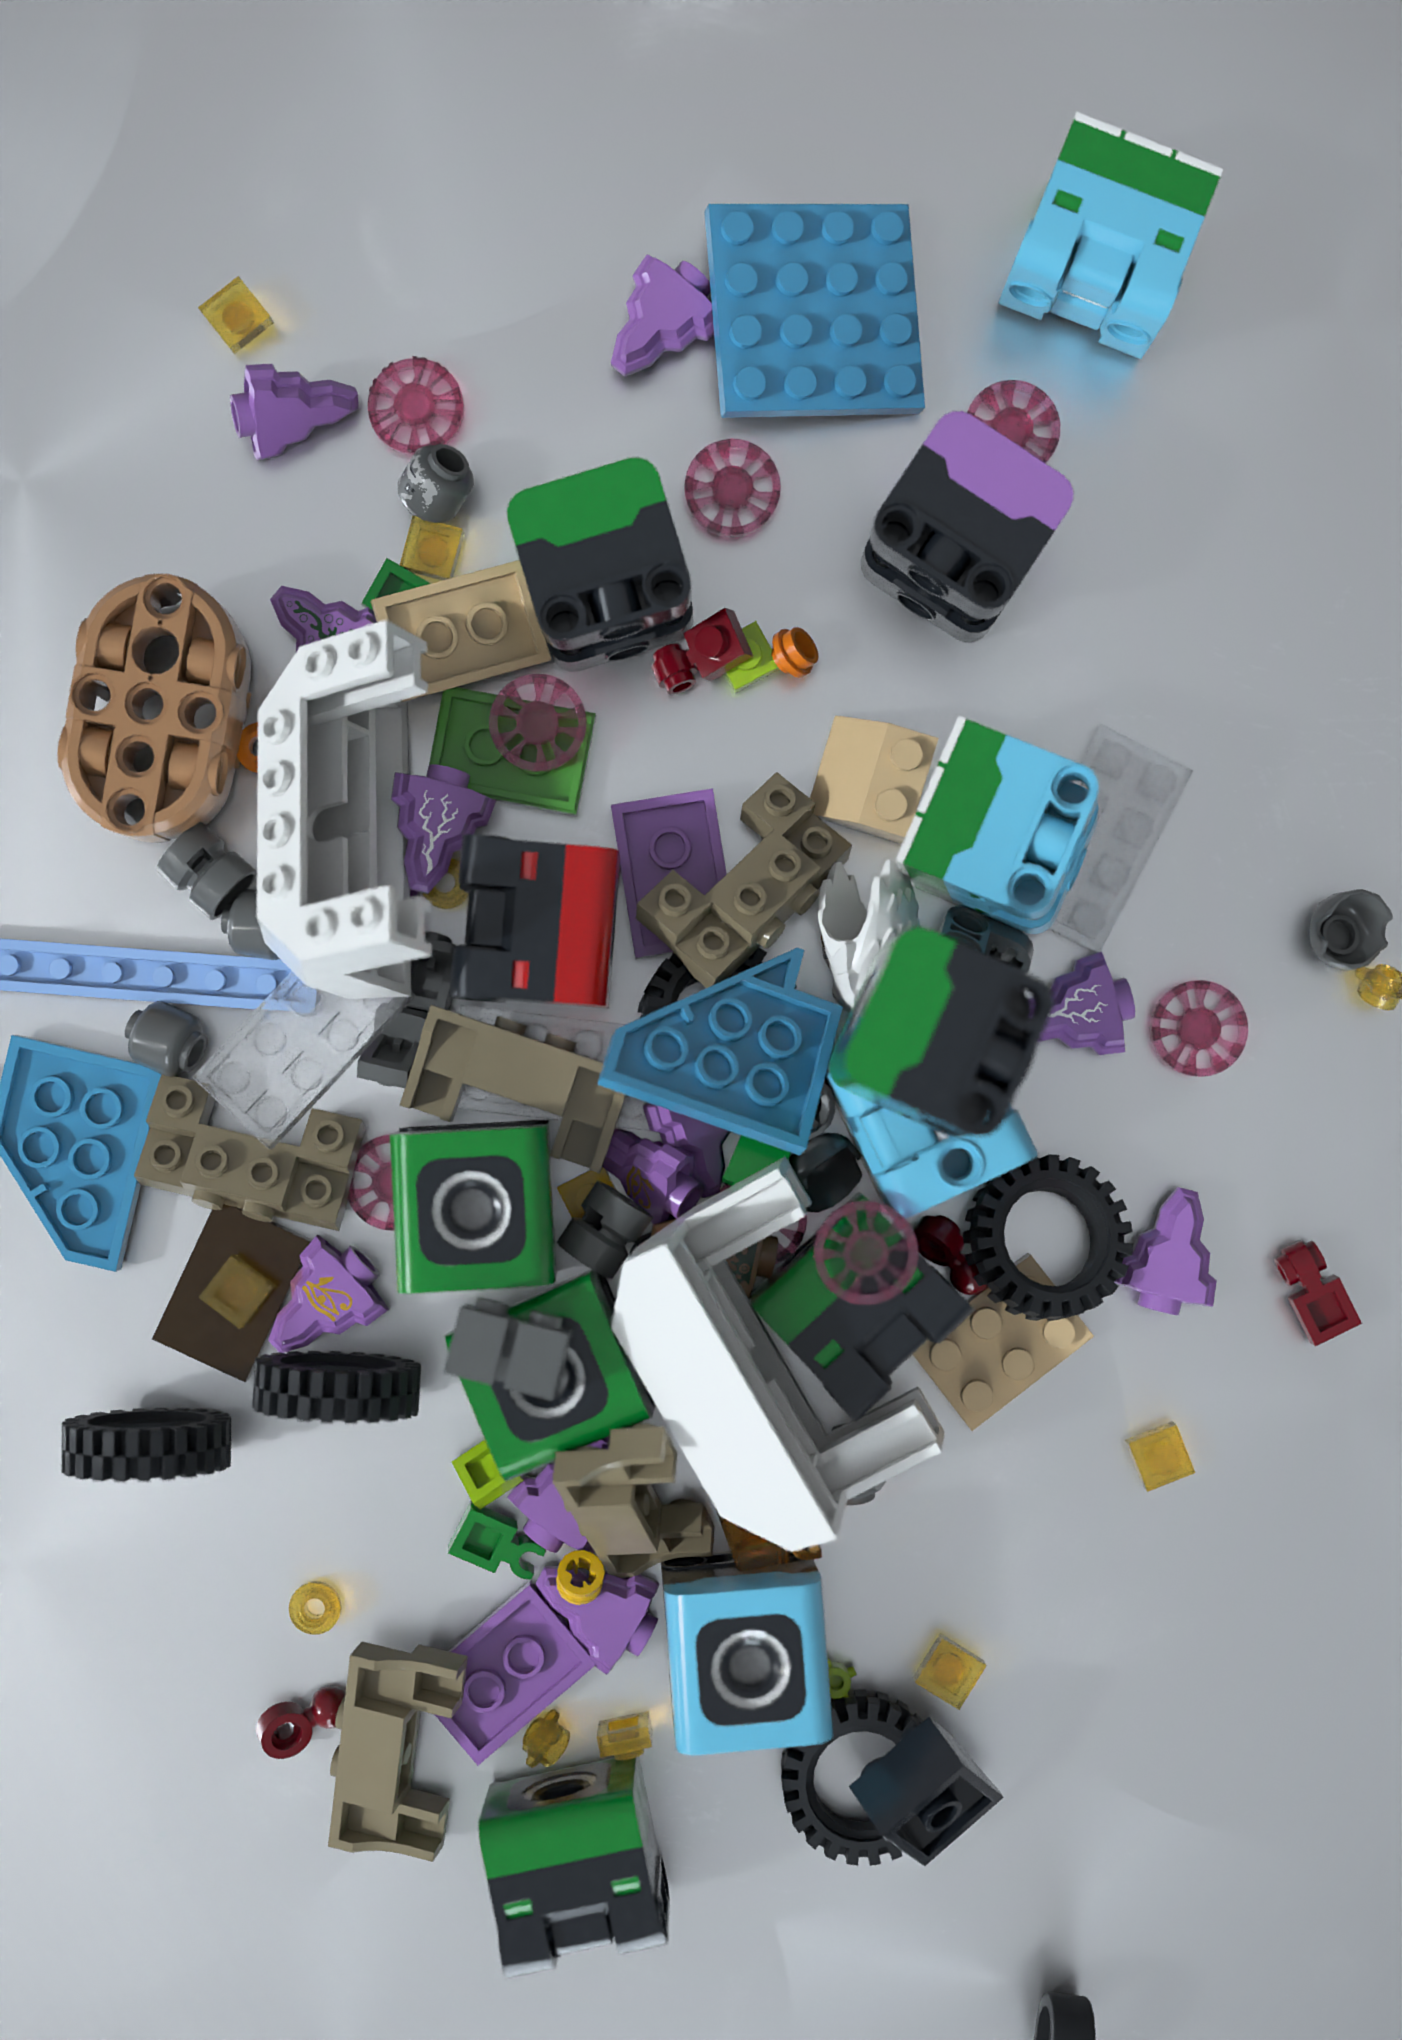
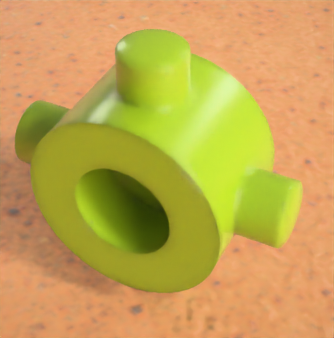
(840, 1679)

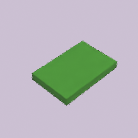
(466, 744)

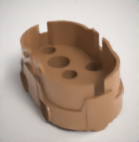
(190, 764)

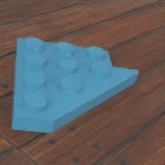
(733, 1055)
(74, 1142)

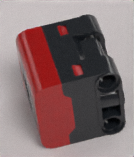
(536, 922)

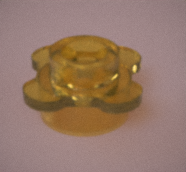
(1380, 986)
(545, 1740)

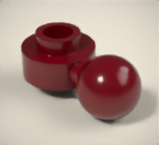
(942, 1244)
(296, 1733)

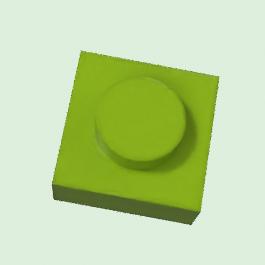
(757, 666)
(481, 1475)

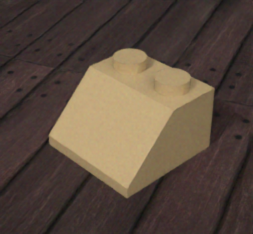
(872, 776)

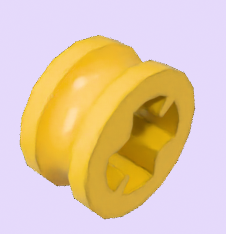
(586, 1593)

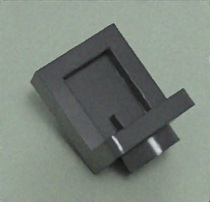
(432, 974)
(393, 1051)

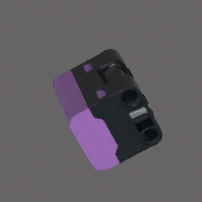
(964, 525)

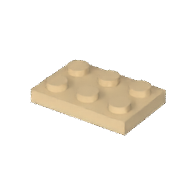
(471, 625)
(998, 1353)

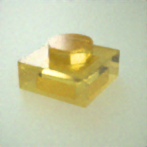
(236, 315)
(432, 549)
(237, 1291)
(1160, 1456)
(949, 1671)
(625, 1736)

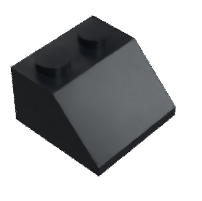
(924, 1791)

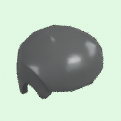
(1349, 929)
(827, 1170)

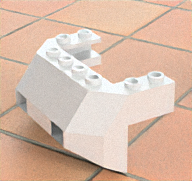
(327, 826)
(730, 1387)

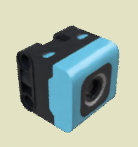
(746, 1655)

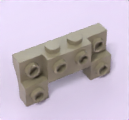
(756, 898)
(520, 1068)
(238, 1170)
(619, 1508)
(378, 1746)

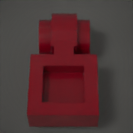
(713, 650)
(1322, 1304)

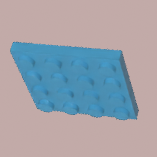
(814, 309)

